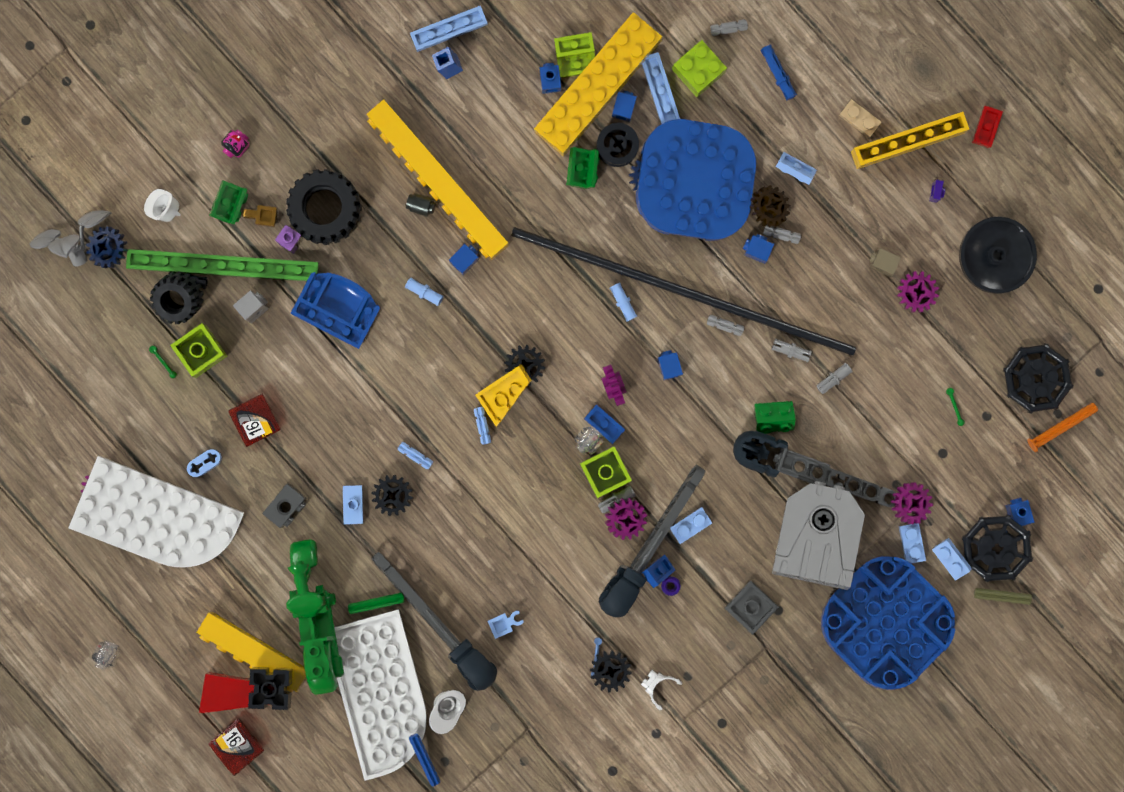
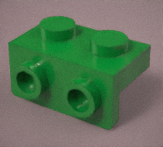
(582, 168)
(228, 202)
(775, 417)

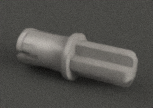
(834, 378)
(625, 494)

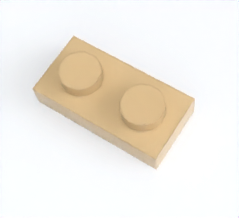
(860, 118)

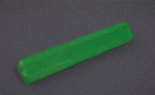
(376, 603)

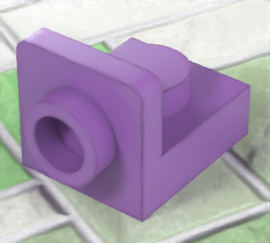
(288, 239)

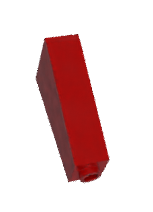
(225, 692)

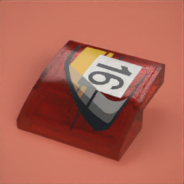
(254, 420)
(236, 747)

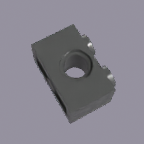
(274, 510)

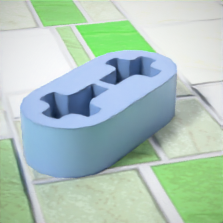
(206, 466)

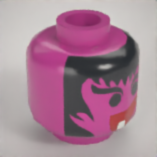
(235, 143)

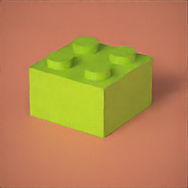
(699, 68)
(198, 350)
(605, 472)

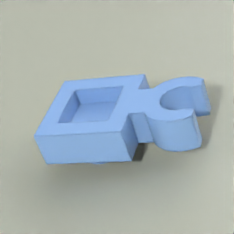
(502, 625)

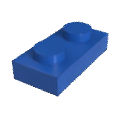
(604, 424)
(658, 571)

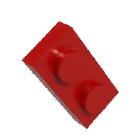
(987, 126)

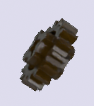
(766, 197)

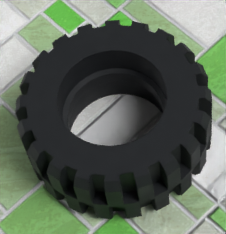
(310, 185)

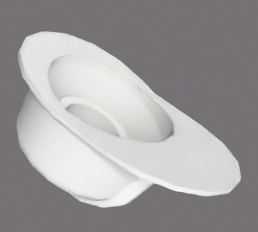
(161, 206)
(446, 711)

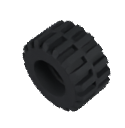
(167, 307)

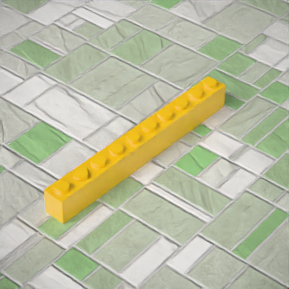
(437, 179)

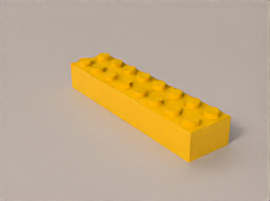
(598, 84)

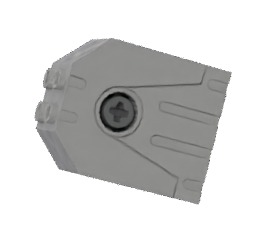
(818, 551)

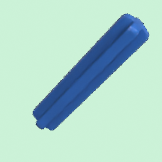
(424, 759)

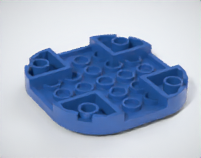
(696, 179)
(888, 623)

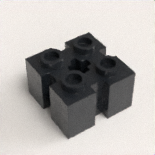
(261, 696)

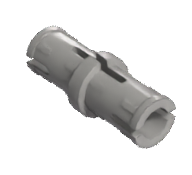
(791, 350)

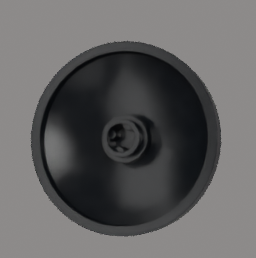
(997, 255)

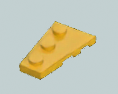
(503, 393)

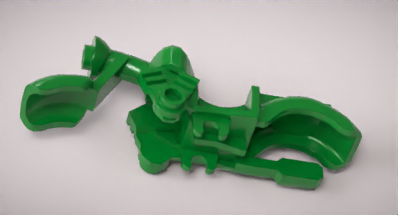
(316, 622)

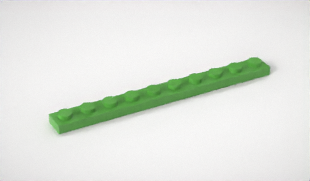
(220, 265)

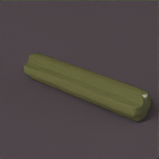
(1003, 596)

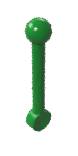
(172, 374)
(950, 392)

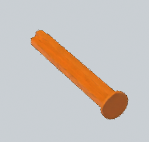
(1062, 427)

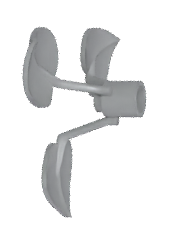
(69, 245)

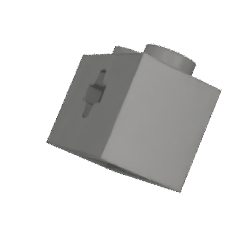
(251, 306)

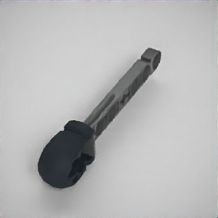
(786, 461)
(624, 587)
(469, 661)

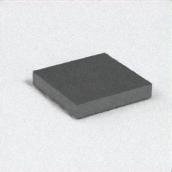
(751, 607)

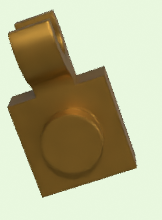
(264, 215)

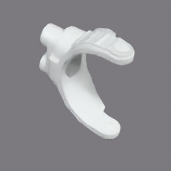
(650, 684)

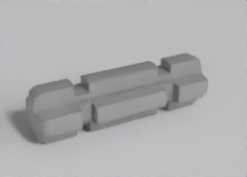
(728, 27)
(782, 234)
(725, 325)

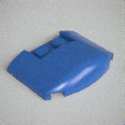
(336, 307)

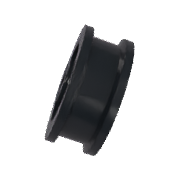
(630, 137)

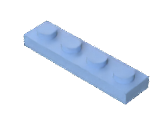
(448, 28)
(660, 88)

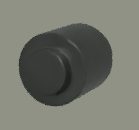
(420, 204)

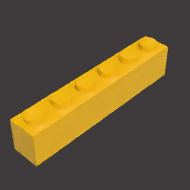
(909, 140)
(248, 648)

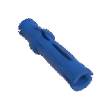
(776, 68)

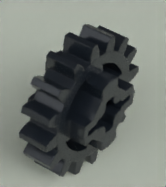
(521, 353)
(386, 488)
(598, 675)

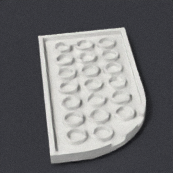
(152, 517)
(380, 692)

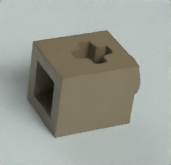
(884, 262)

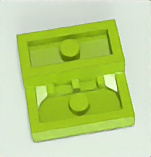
(574, 53)

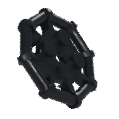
(1039, 389)
(1004, 539)

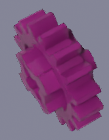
(925, 293)
(614, 385)
(919, 505)
(620, 512)

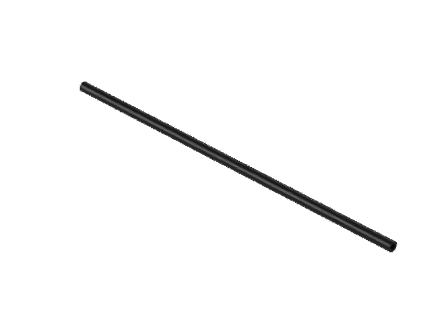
(683, 291)

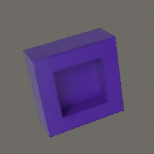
(937, 191)

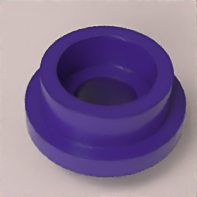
(675, 590)

